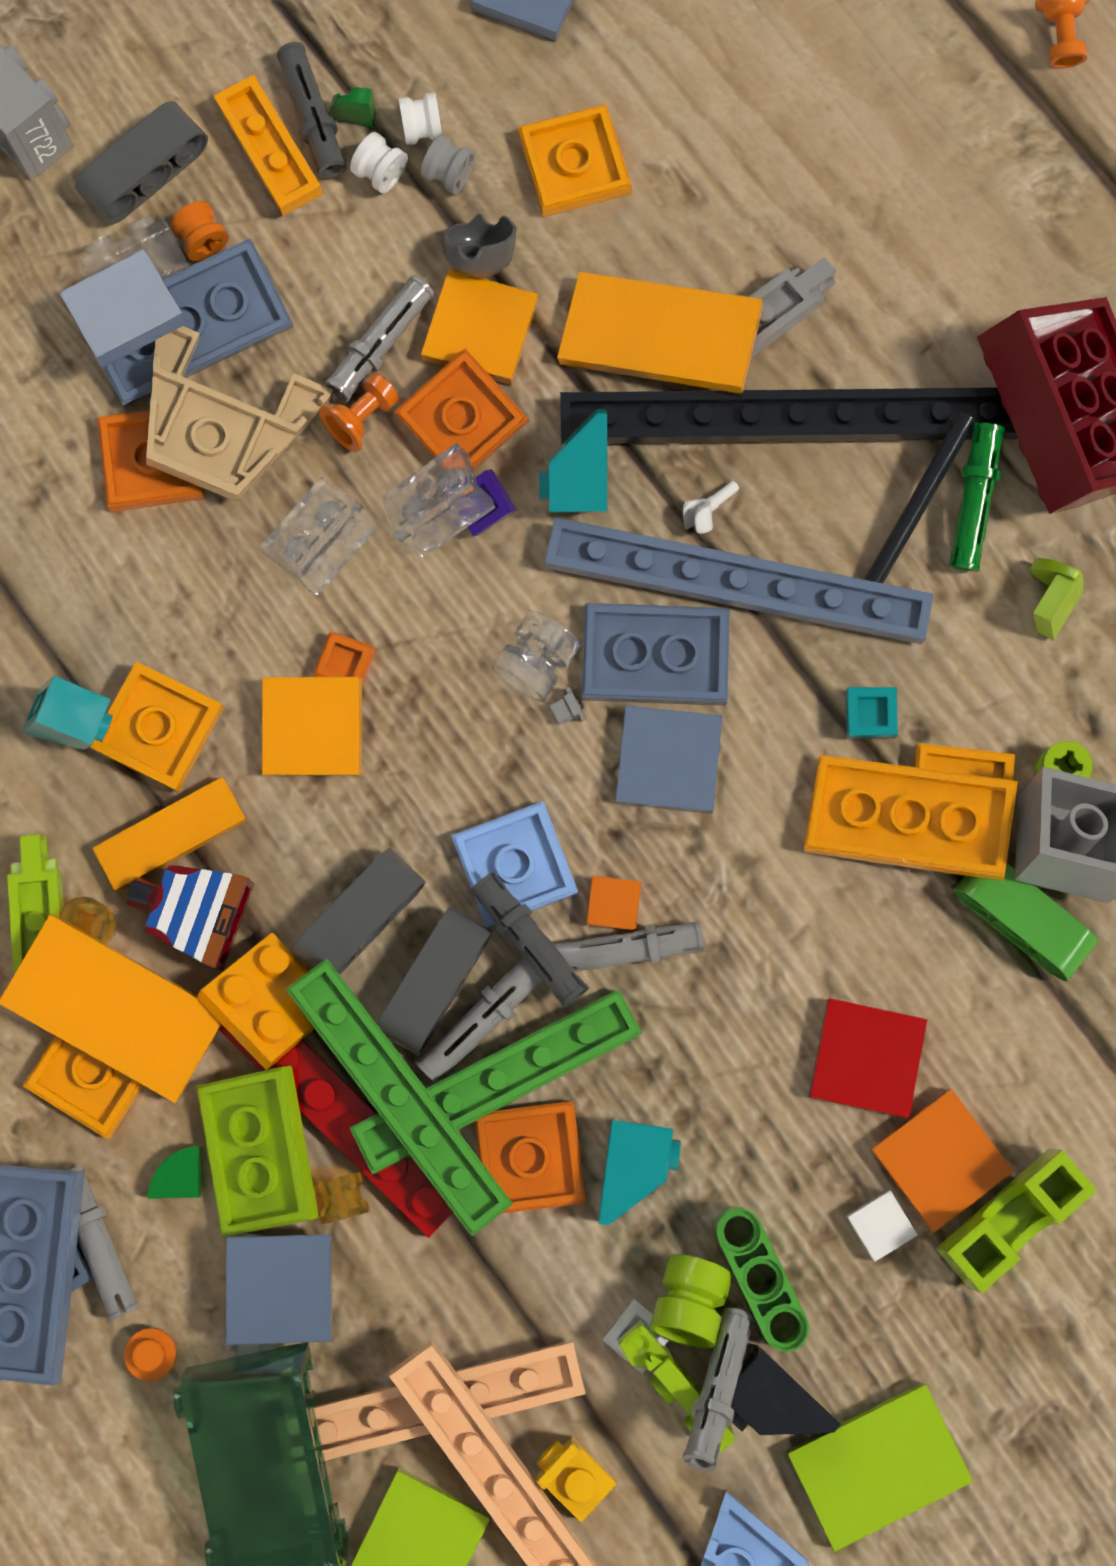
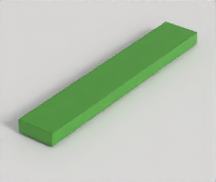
(512, 1073)
(399, 1097)

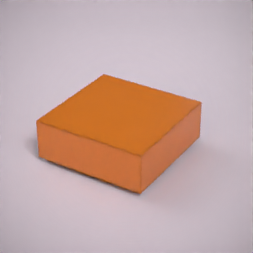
(344, 658)
(613, 903)

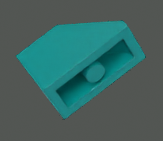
(579, 469)
(68, 714)
(635, 1166)

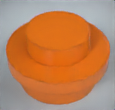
(150, 1354)

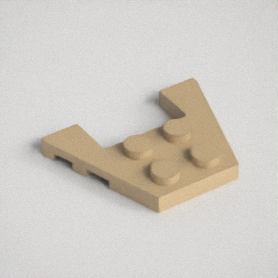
(212, 435)

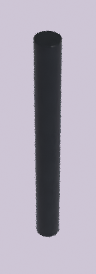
(920, 498)

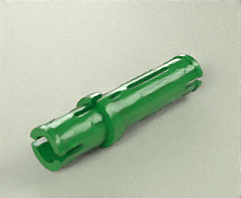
(978, 487)

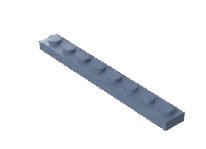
(739, 581)

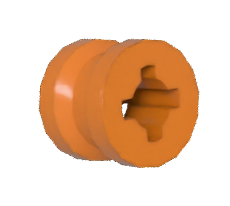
(199, 230)

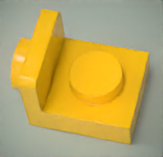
(574, 1477)

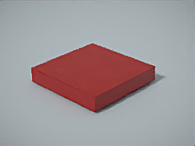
(868, 1058)

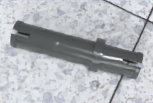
(326, 152)
(516, 923)

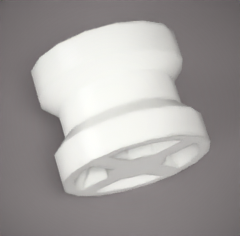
(420, 118)
(378, 162)

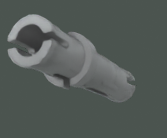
(346, 379)
(633, 947)
(437, 1063)
(102, 1256)
(713, 1409)

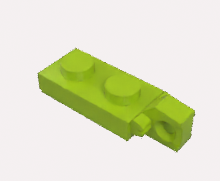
(33, 894)
(670, 1377)

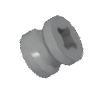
(448, 164)

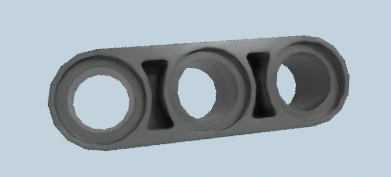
(141, 162)
(359, 913)
(433, 981)

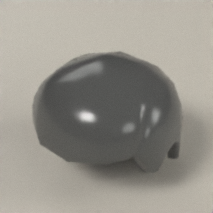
(480, 247)

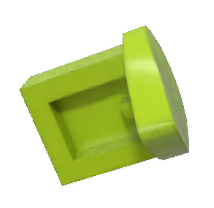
(1064, 592)

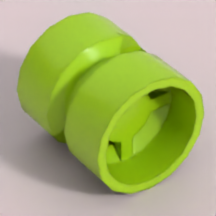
(688, 1309)

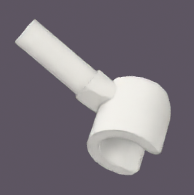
(699, 511)

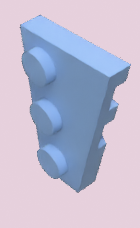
(746, 1540)

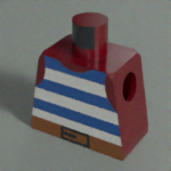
(194, 910)

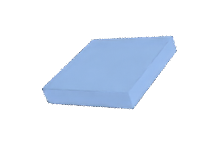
(523, 855)

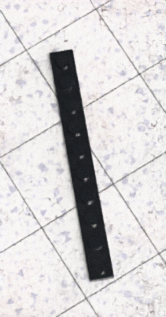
(783, 414)

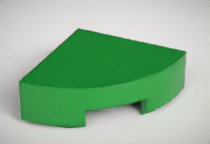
(354, 108)
(178, 1175)

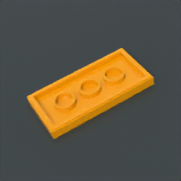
(660, 332)
(911, 817)
(111, 1008)

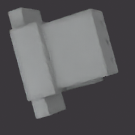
(568, 708)

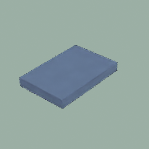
(655, 654)

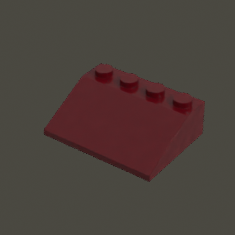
(1060, 395)

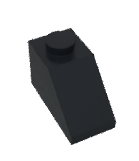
(775, 1402)

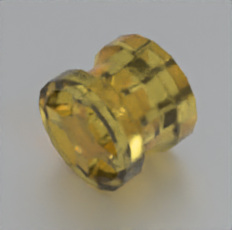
(97, 921)
(341, 1198)

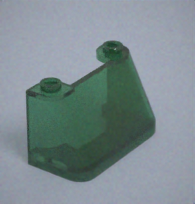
(261, 1461)

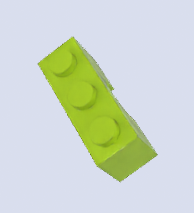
(1032, 1201)

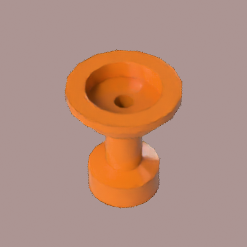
(1068, 50)
(346, 423)

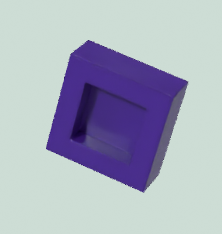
(503, 505)

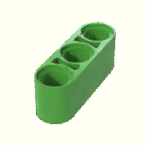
(1030, 921)
(775, 1299)

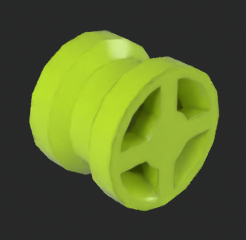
(1056, 757)

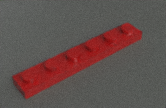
(336, 1108)

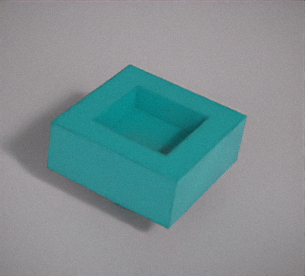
(871, 713)

